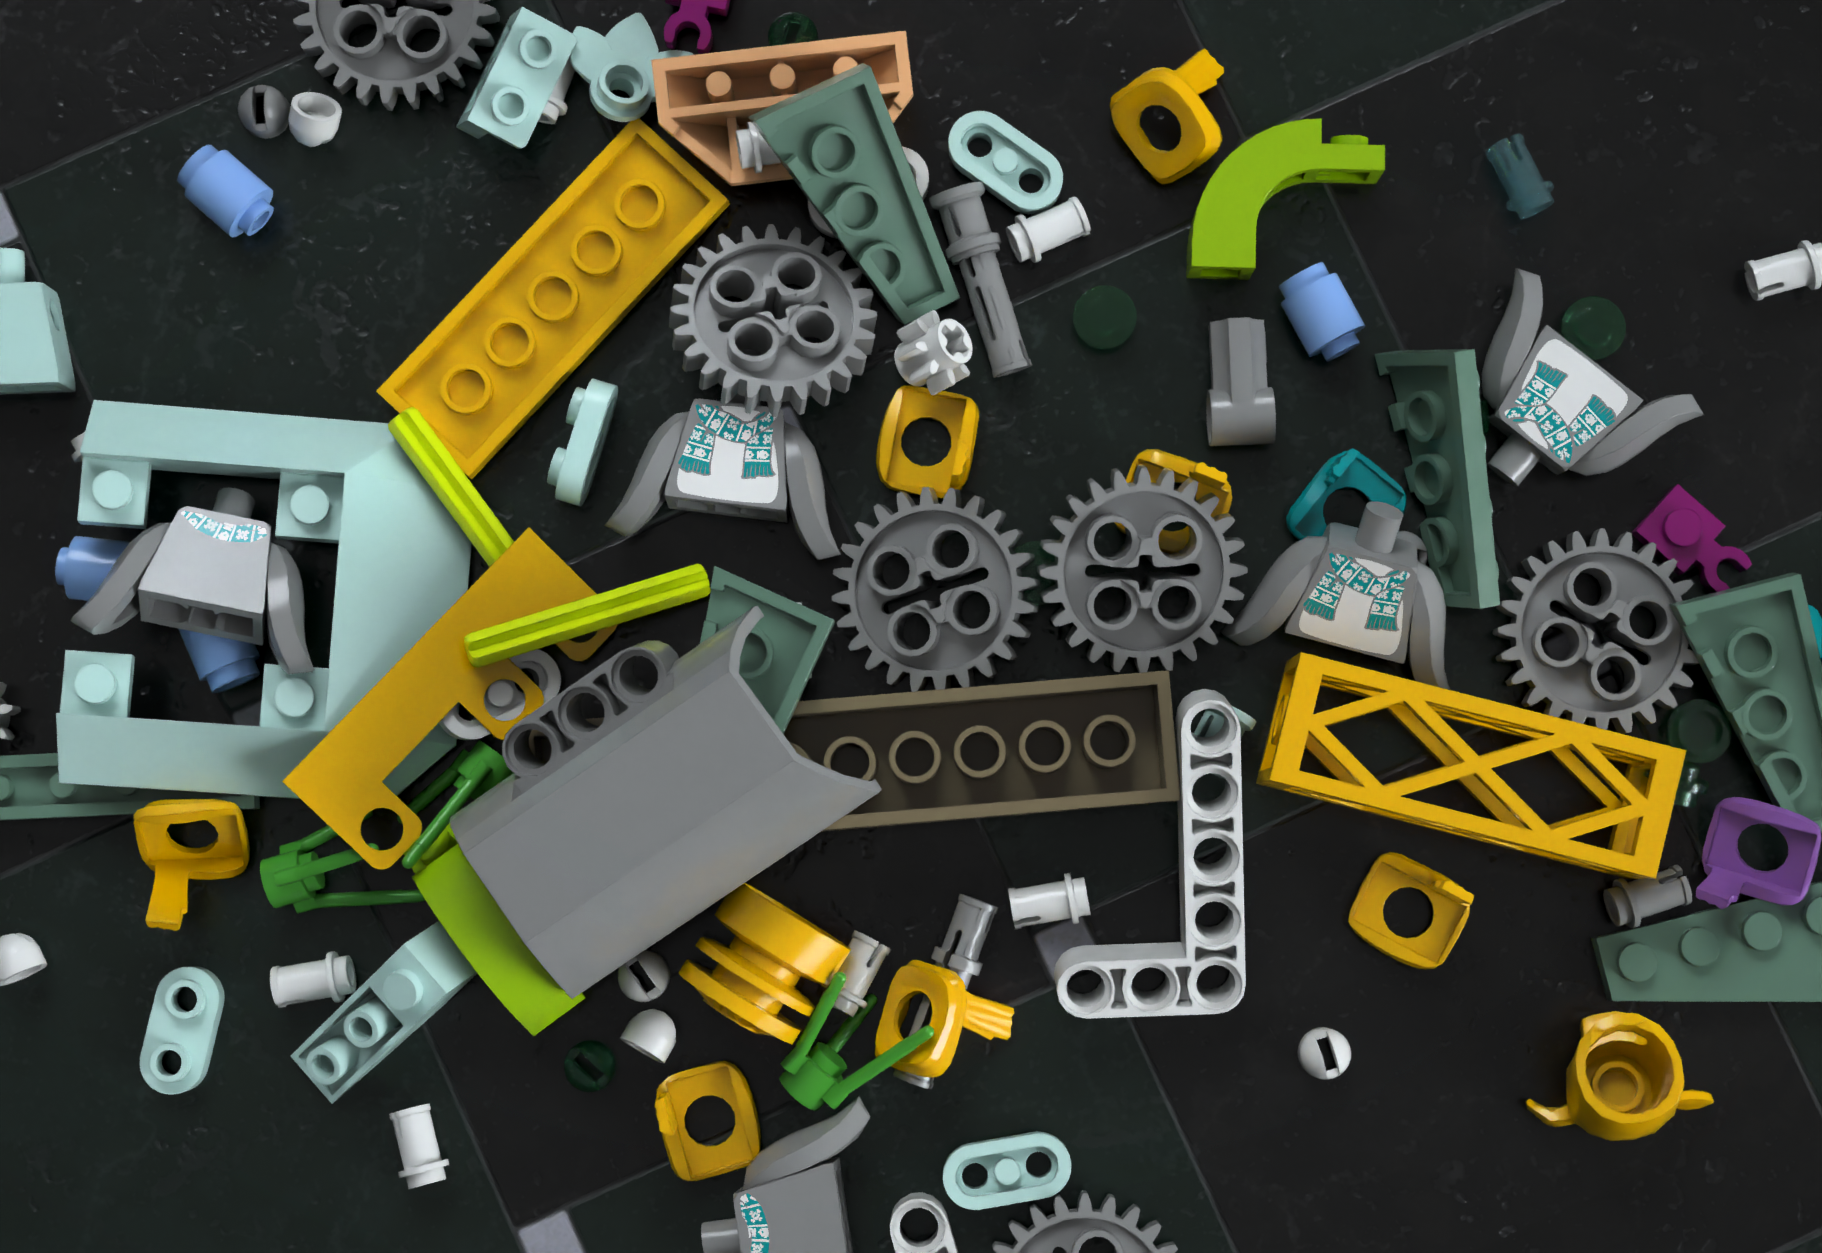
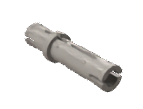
(959, 954)

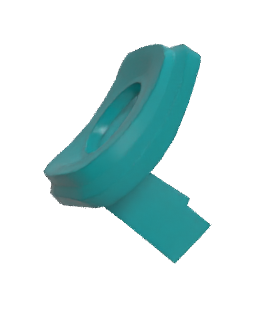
(1343, 470)

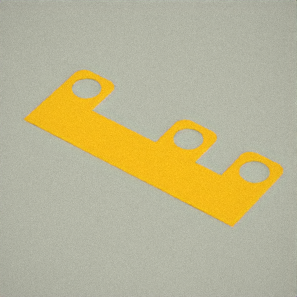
(347, 768)

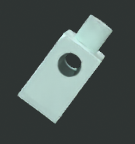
(31, 333)

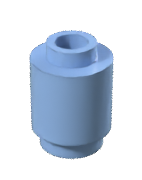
(226, 191)
(1321, 312)
(86, 565)
(221, 660)

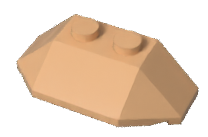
(712, 94)

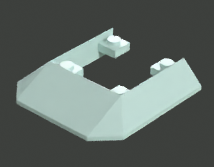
(395, 578)

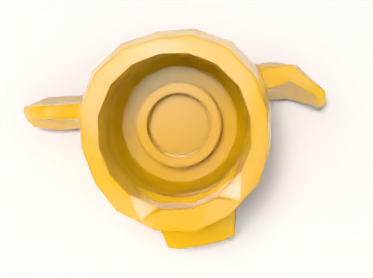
(1621, 1081)

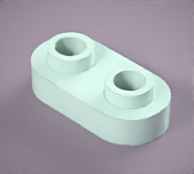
(1007, 162)
(575, 467)
(185, 1032)
(1006, 1169)

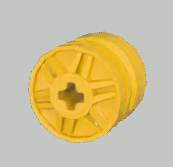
(763, 963)

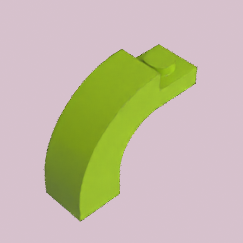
(1282, 156)
(487, 936)

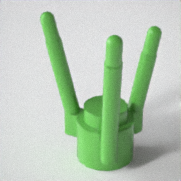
(475, 775)
(297, 875)
(815, 1073)

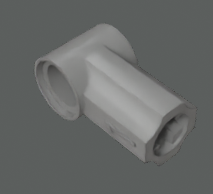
(1239, 402)

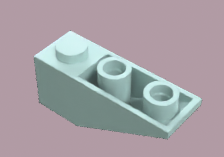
(384, 1011)

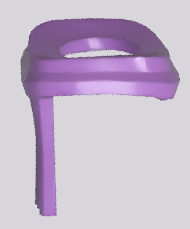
(1729, 873)

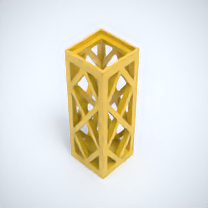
(1637, 818)

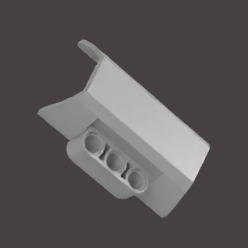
(647, 811)

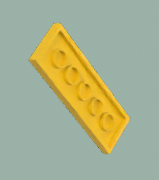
(555, 295)

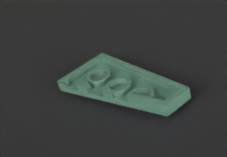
(857, 177)
(1449, 470)
(780, 646)
(1768, 679)
(1719, 955)

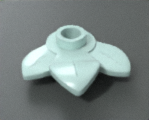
(619, 63)

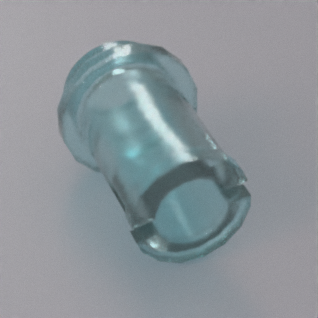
(1520, 177)

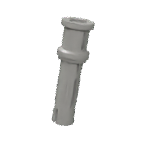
(974, 250)

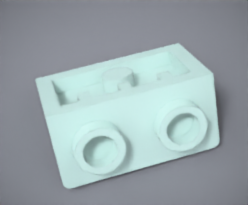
(518, 79)

